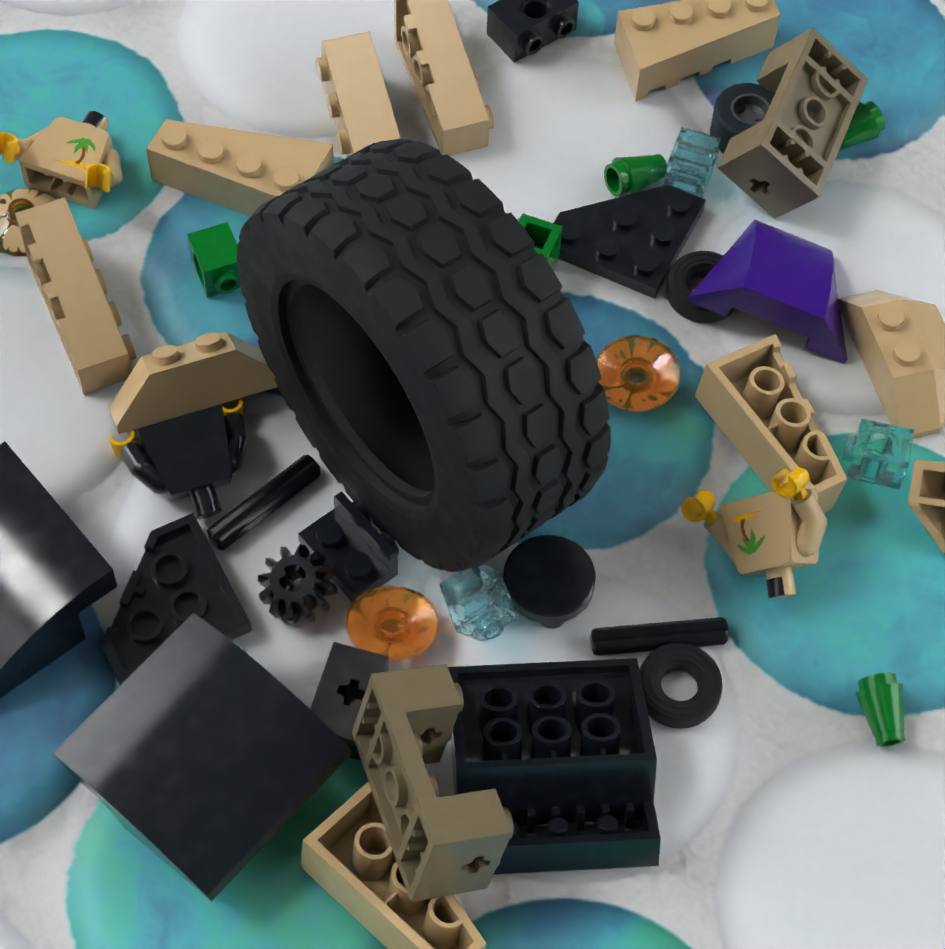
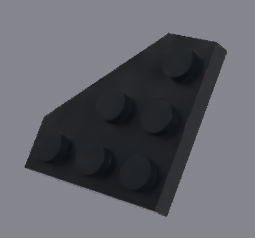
(631, 236)
(171, 583)

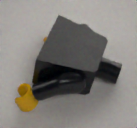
(188, 455)

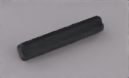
(263, 502)
(654, 635)

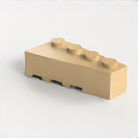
(690, 37)
(442, 75)
(356, 92)
(232, 165)
(75, 296)
(767, 419)
(358, 868)

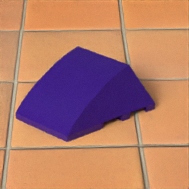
(781, 283)

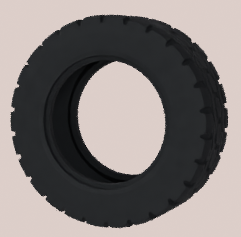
(426, 351)

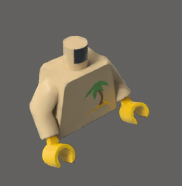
(67, 159)
(767, 531)

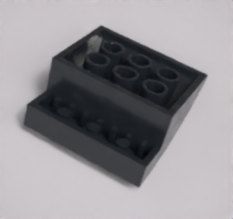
(44, 575)
(202, 755)
(566, 758)

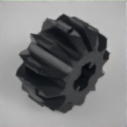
(314, 584)

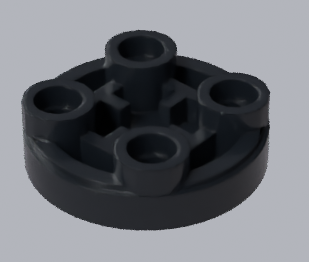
(549, 579)

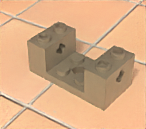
(795, 146)
(438, 841)

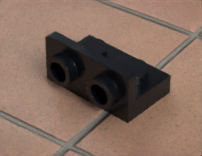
(353, 547)

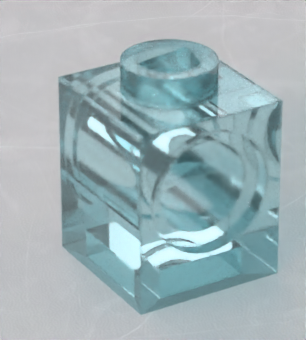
(692, 161)
(890, 441)
(478, 602)

